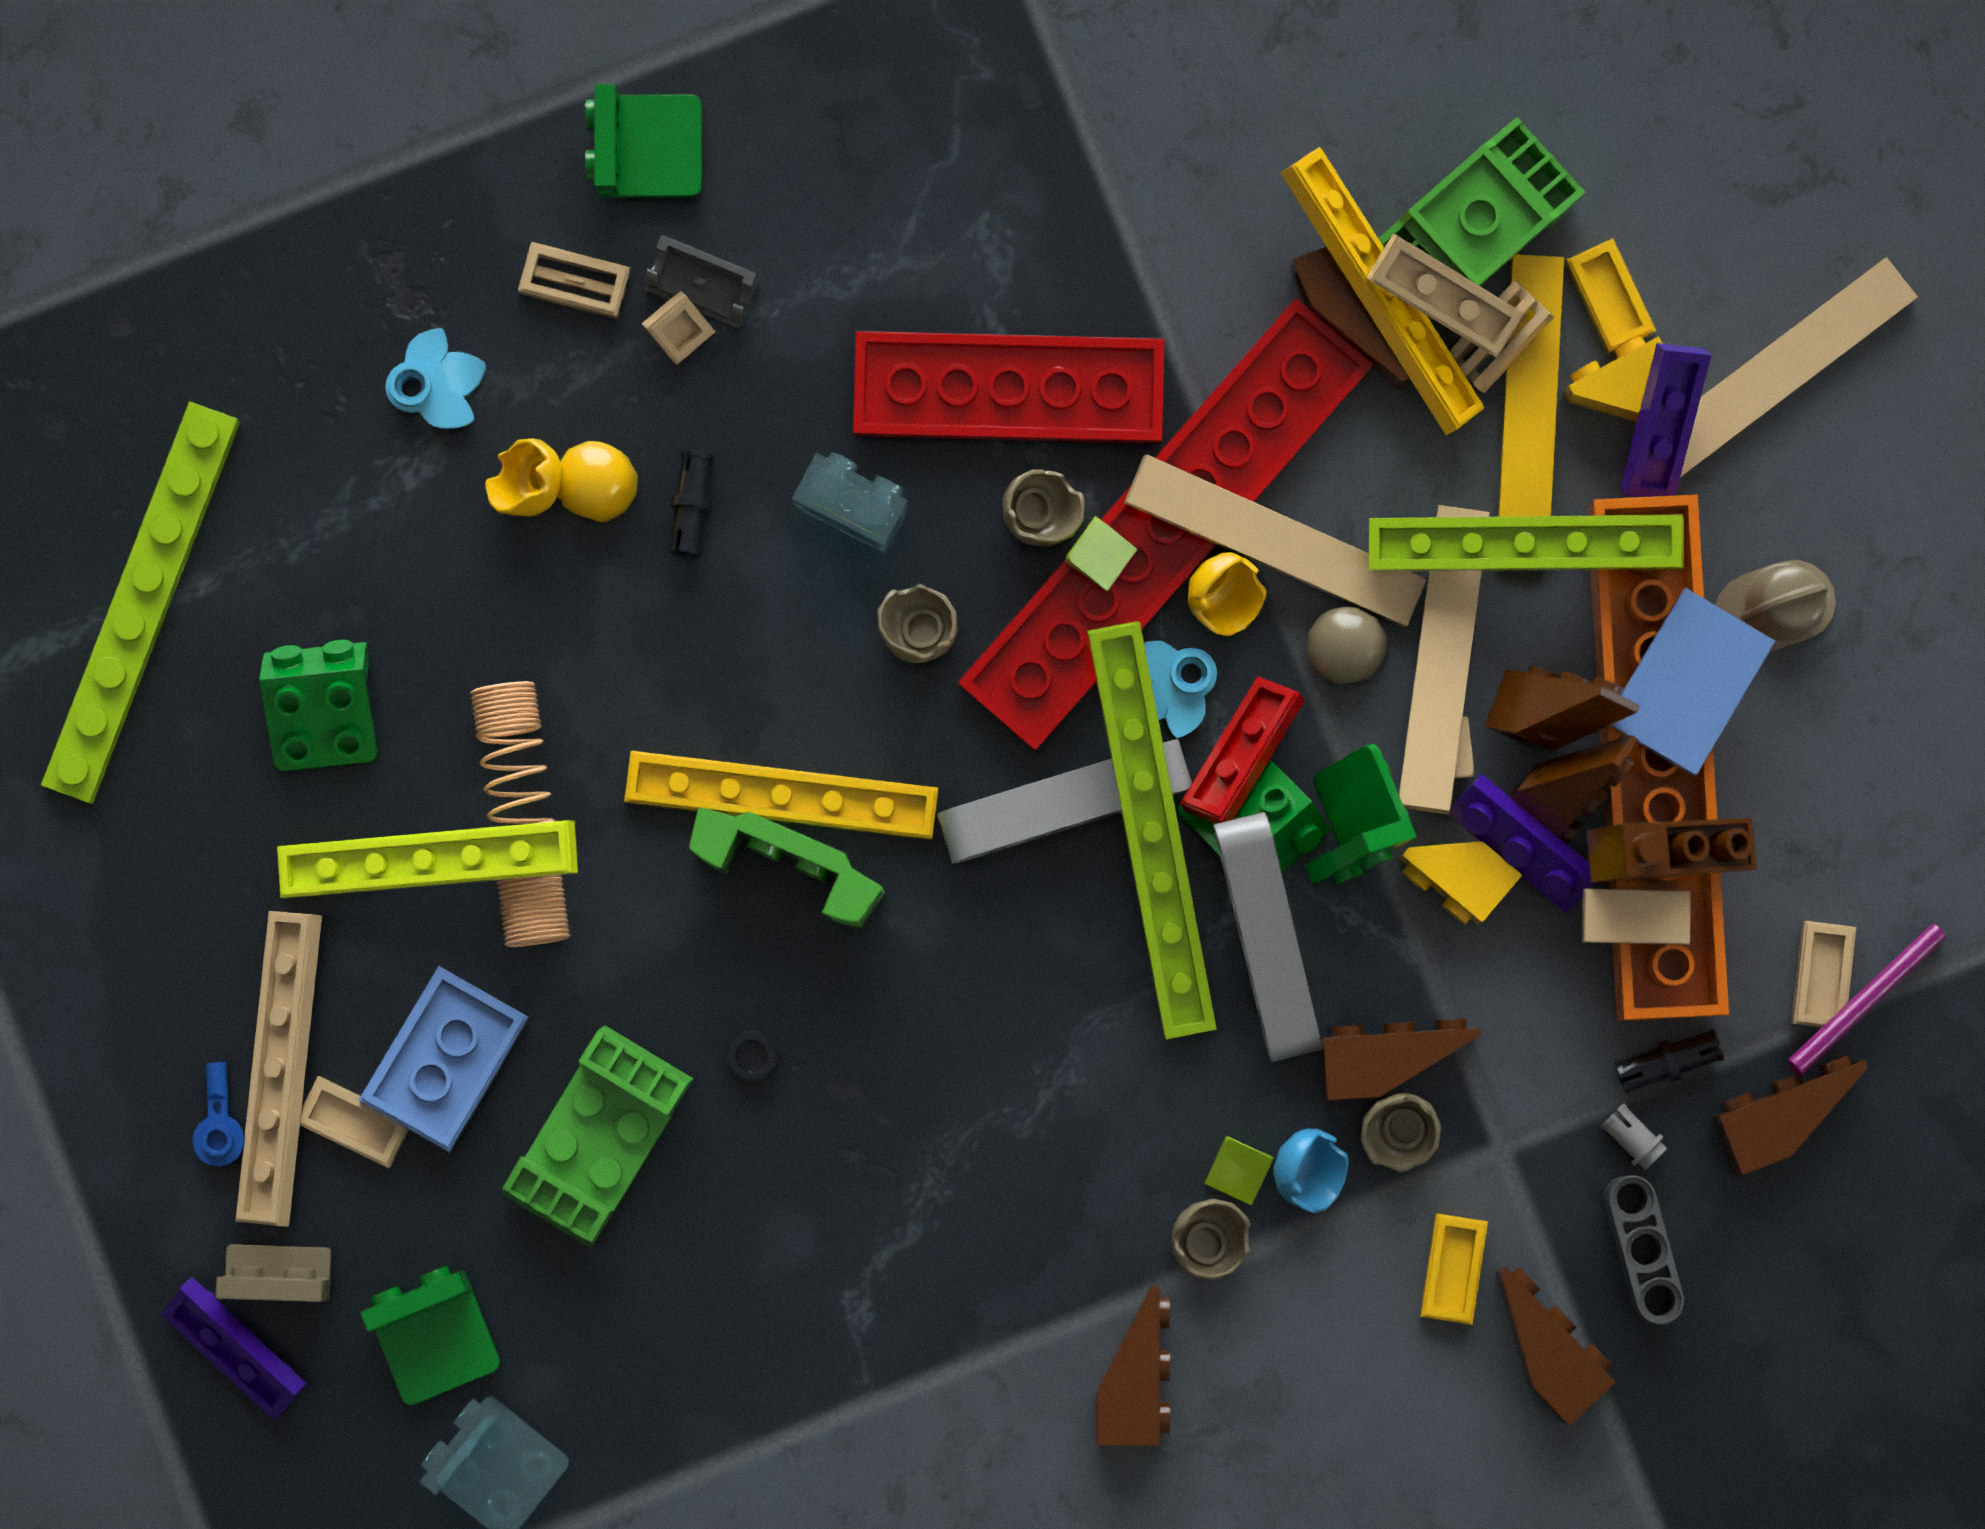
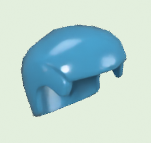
(1310, 1170)

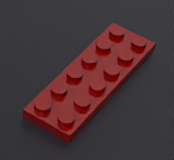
(1008, 387)

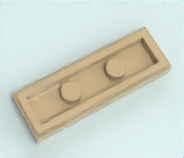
(1445, 295)

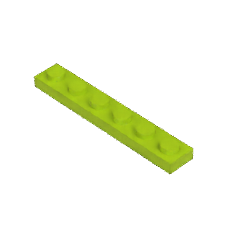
(1526, 543)

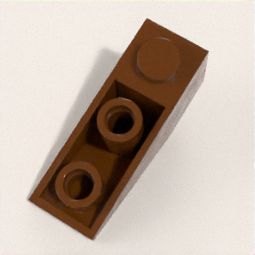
(1337, 304)
(1555, 710)
(1572, 785)
(1670, 849)
(1377, 1063)
(1778, 1124)
(1552, 1360)
(1130, 1389)

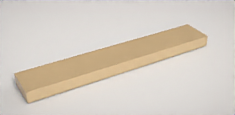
(1796, 358)
(1272, 540)
(1440, 684)
(278, 1068)

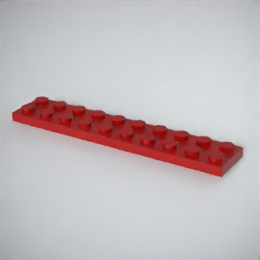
(1233, 441)

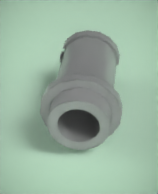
(1634, 1137)

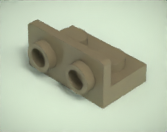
(276, 1273)

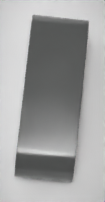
(1661, 1268)

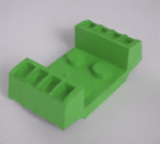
(1490, 205)
(720, 835)
(597, 1136)

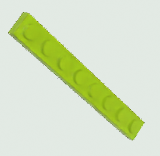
(140, 603)
(1151, 829)

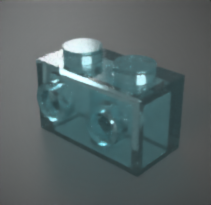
(851, 502)

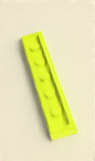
(427, 859)

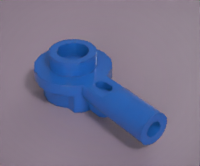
(218, 1137)

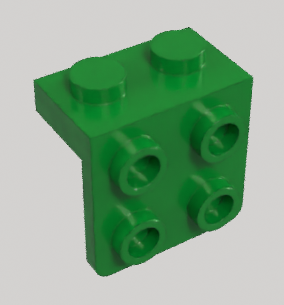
(644, 144)
(318, 705)
(1290, 813)
(1363, 814)
(432, 1335)

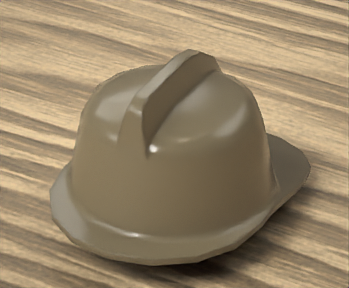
(1782, 601)

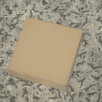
(678, 327)

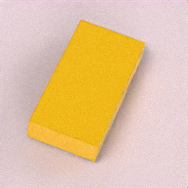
(1610, 295)
(1453, 1269)

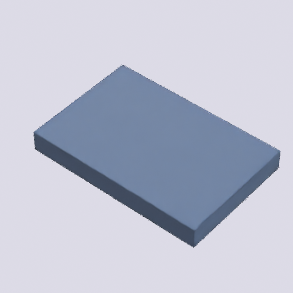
(1692, 681)
(444, 1059)

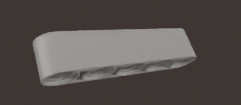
(1044, 807)
(1267, 937)

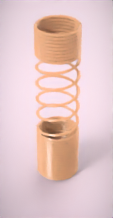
(531, 905)

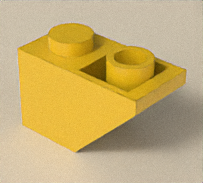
(1618, 385)
(1464, 873)

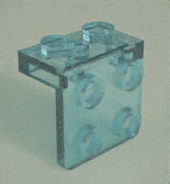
(494, 1465)

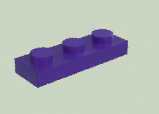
(1665, 421)
(1523, 842)
(233, 1349)

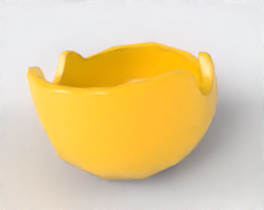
(527, 479)
(597, 481)
(1226, 593)

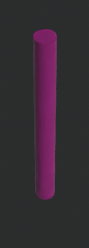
(1866, 999)

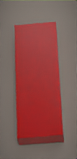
(1242, 751)

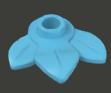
(443, 377)
(1174, 698)

